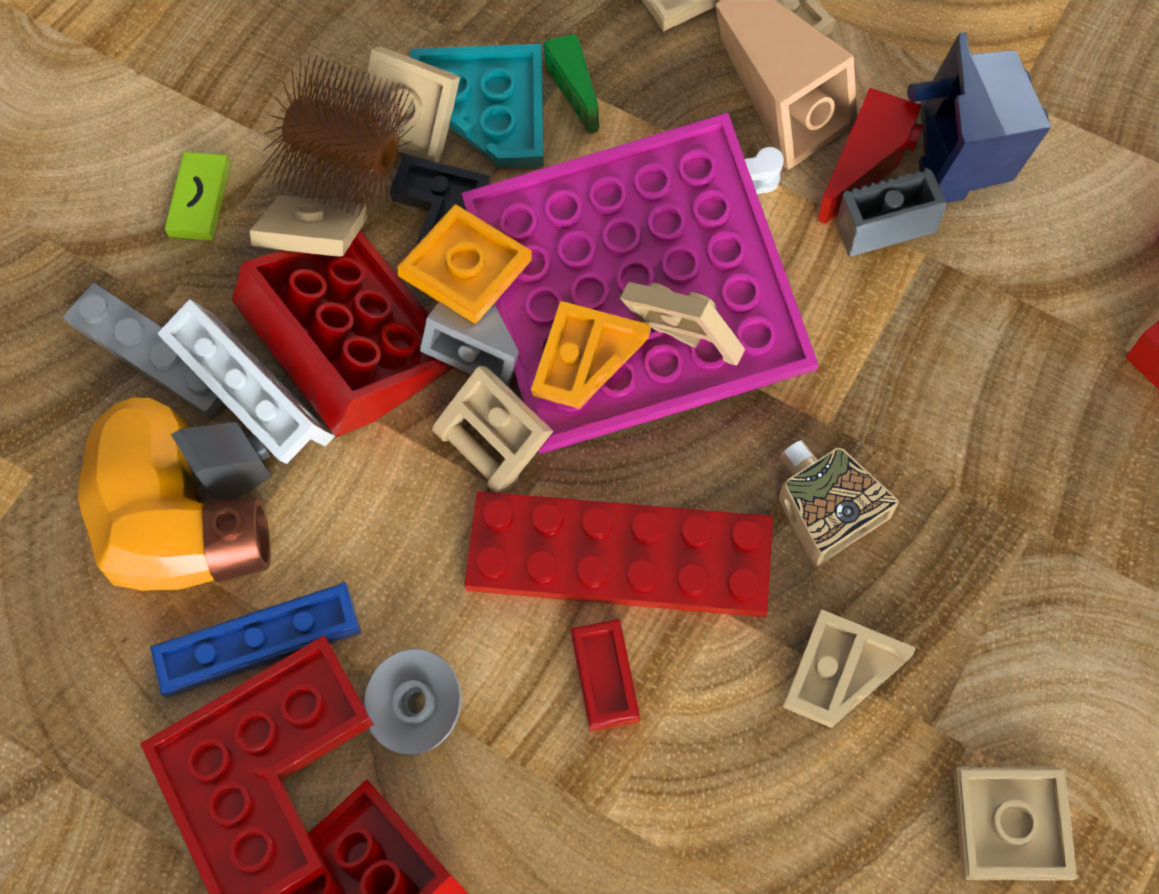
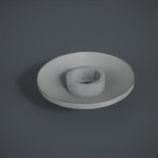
(392, 699)

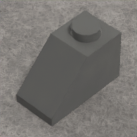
(224, 458)

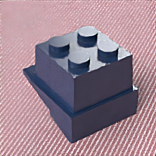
(978, 119)

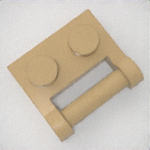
(501, 420)

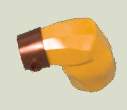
(146, 512)

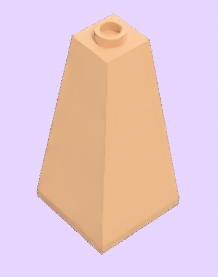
(791, 74)

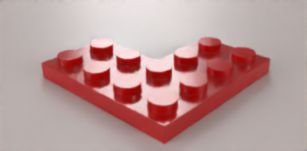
(228, 766)

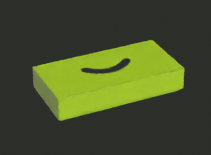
(198, 196)

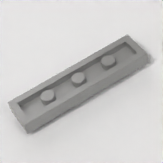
(136, 342)

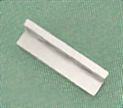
(243, 382)

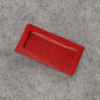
(605, 675)

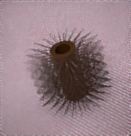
(340, 136)

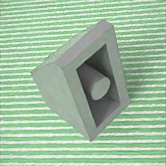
(469, 345)

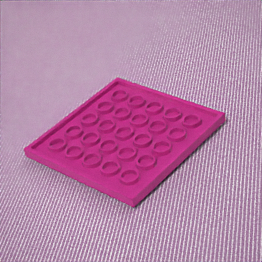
(643, 214)

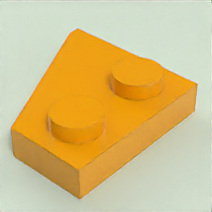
(584, 353)

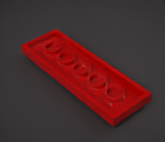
(620, 554)

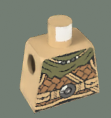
(831, 500)

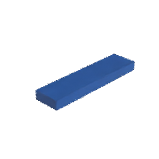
(253, 640)

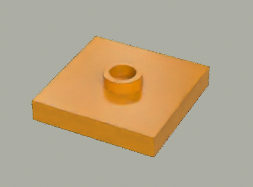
(464, 263)

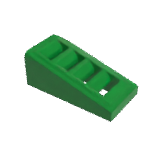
(569, 70)

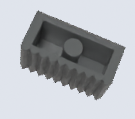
(890, 212)

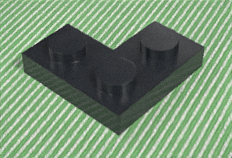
(433, 187)

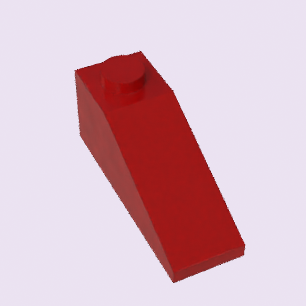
(874, 147)

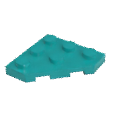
(496, 99)

